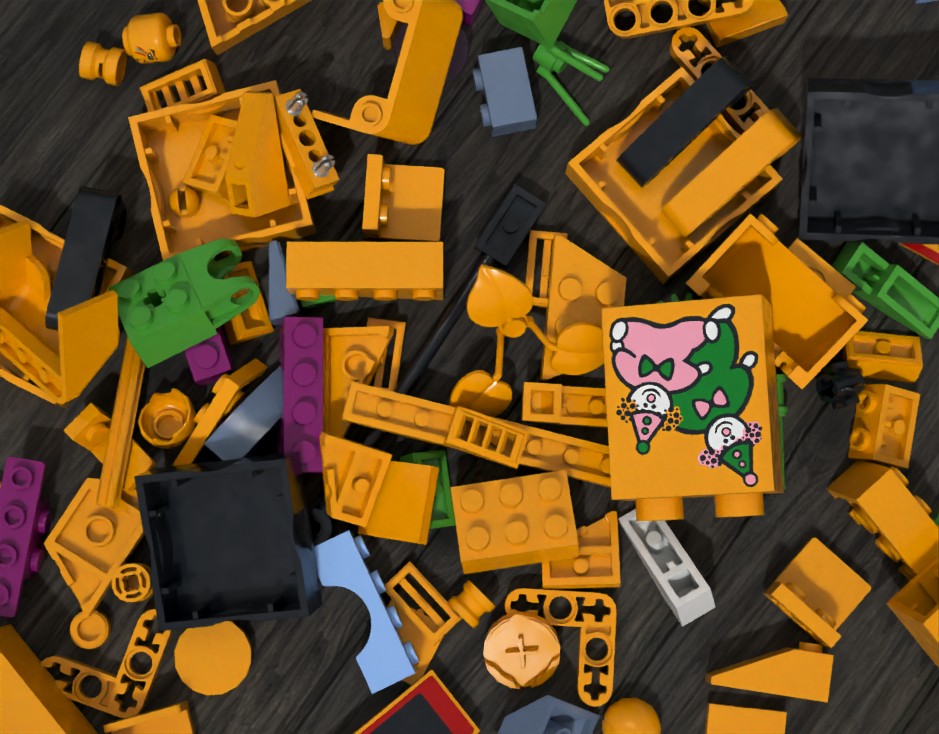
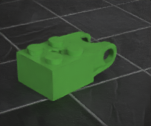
(182, 300)

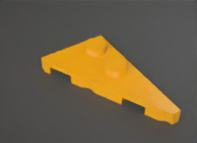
(348, 357)
(212, 415)

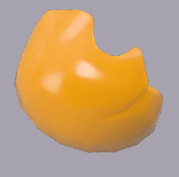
(167, 419)
(631, 717)

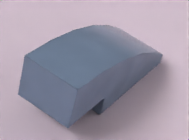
(250, 422)

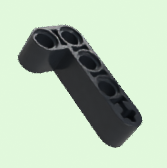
(685, 120)
(94, 224)

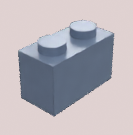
(505, 91)

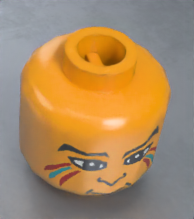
(151, 38)

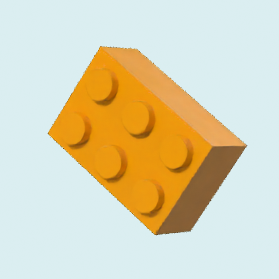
(515, 522)

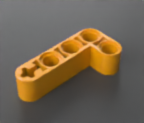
(681, 15)
(731, 171)

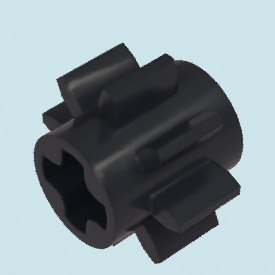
(840, 385)

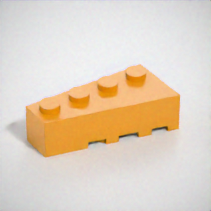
(236, 20)
(365, 270)
(891, 512)

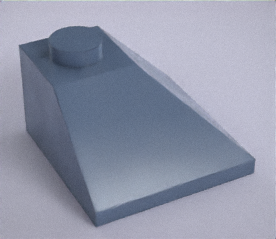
(549, 716)

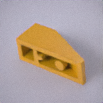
(783, 672)

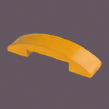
(564, 405)

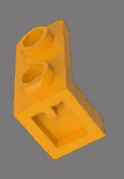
(92, 431)

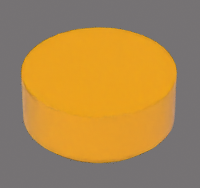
(91, 630)

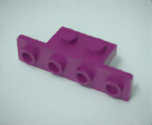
(21, 528)

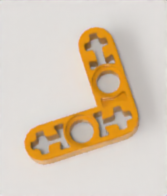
(588, 630)
(114, 684)

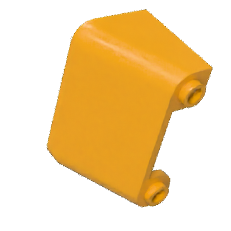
(807, 314)

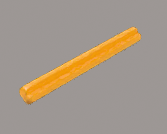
(121, 429)

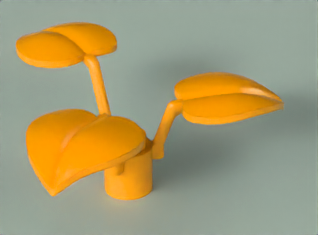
(504, 302)

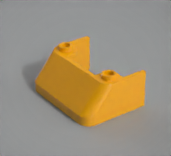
(418, 77)
(86, 334)

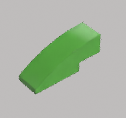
(889, 288)

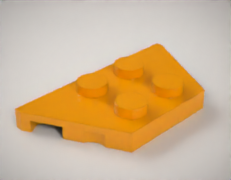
(577, 293)
(94, 542)

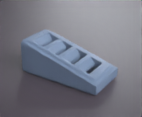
(280, 301)

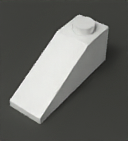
(669, 567)

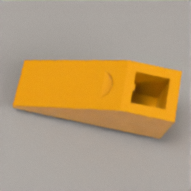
(256, 164)

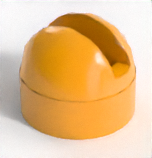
(192, 202)

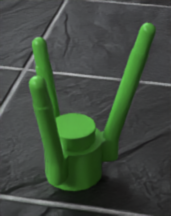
(557, 60)

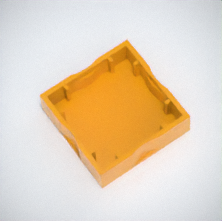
(165, 149)
(636, 210)

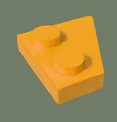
(351, 477)
(597, 560)

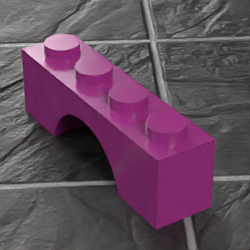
(302, 389)

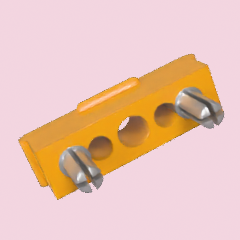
(310, 162)

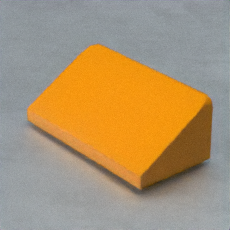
(761, 16)
(254, 320)
(884, 356)

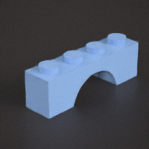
(385, 655)

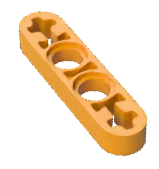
(685, 60)

